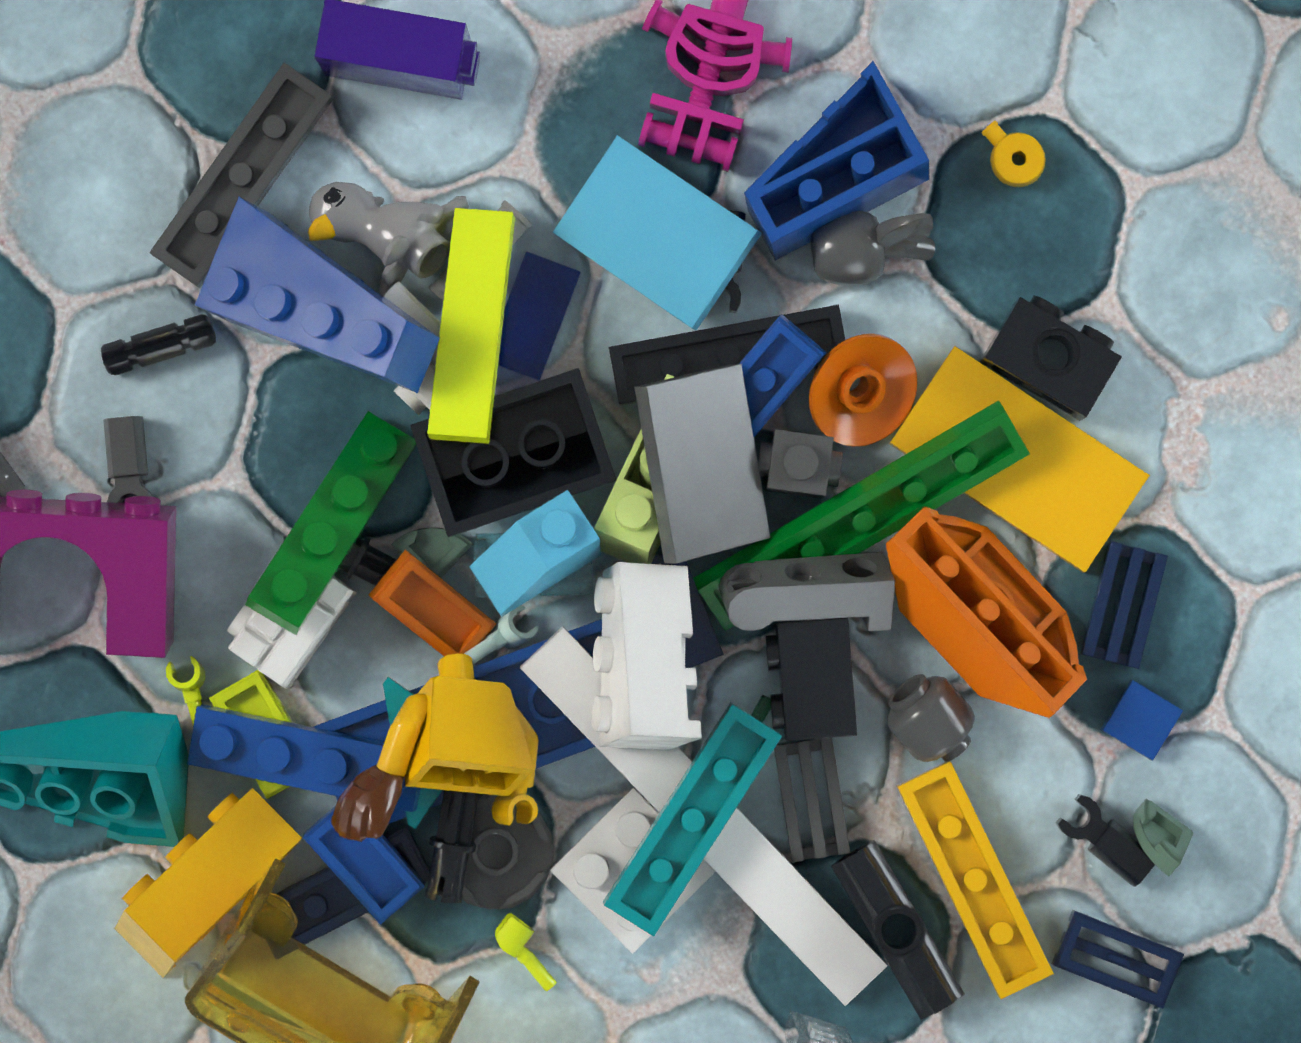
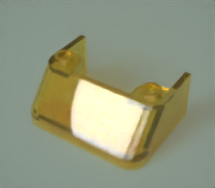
(279, 991)

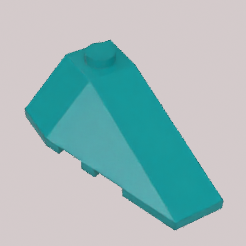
(102, 770)

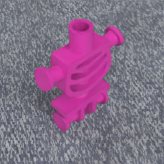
(724, 19)

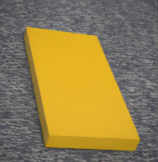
(1059, 495)

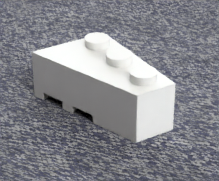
(643, 657)

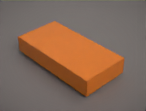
(431, 607)

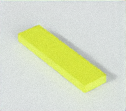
(471, 326)

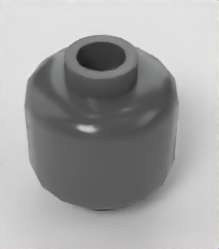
(930, 718)

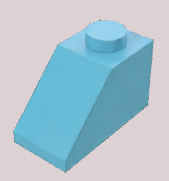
(536, 553)

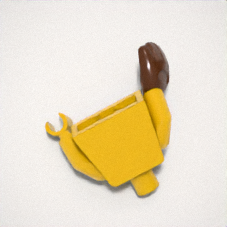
(451, 739)

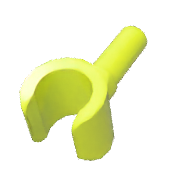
(189, 689)
(511, 937)

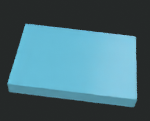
(657, 233)

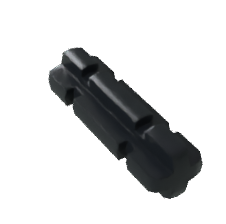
(158, 344)

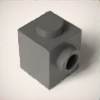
(799, 464)

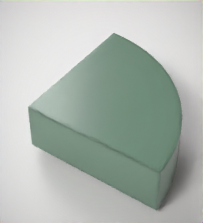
(434, 548)
(1161, 836)

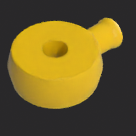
(1008, 145)

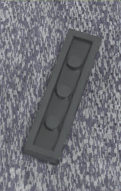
(244, 169)

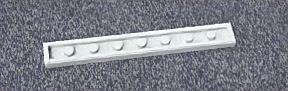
(740, 852)

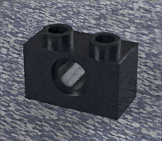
(1016, 357)

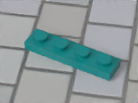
(692, 819)

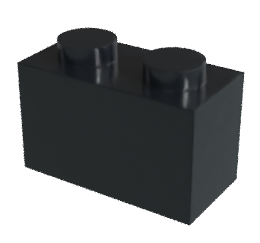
(813, 679)

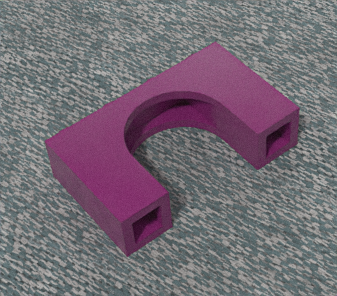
(131, 548)

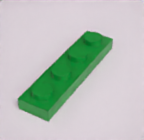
(331, 523)

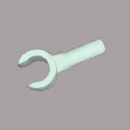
(503, 636)

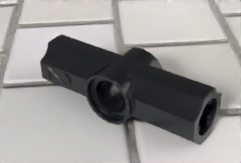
(916, 962)

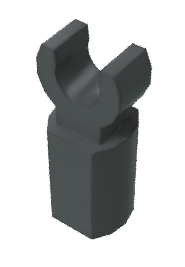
(126, 456)

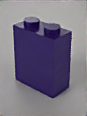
(396, 49)

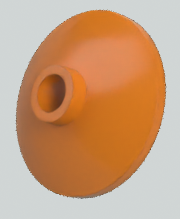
(879, 400)

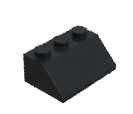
(537, 448)

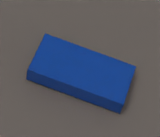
(367, 868)

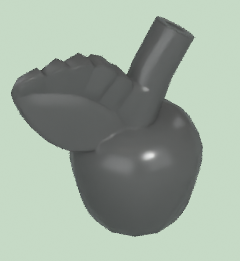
(856, 245)

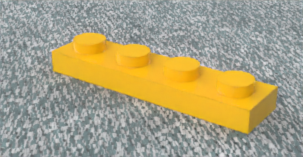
(975, 879)

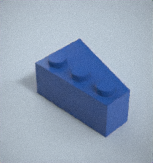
(843, 164)

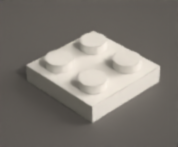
(601, 856)

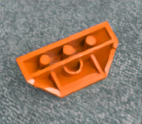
(984, 612)

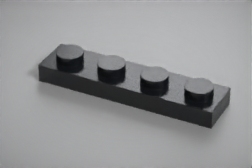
(711, 348)

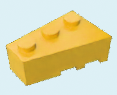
(204, 879)

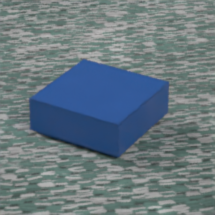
(1141, 720)

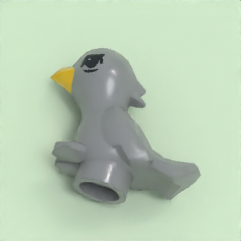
(399, 233)

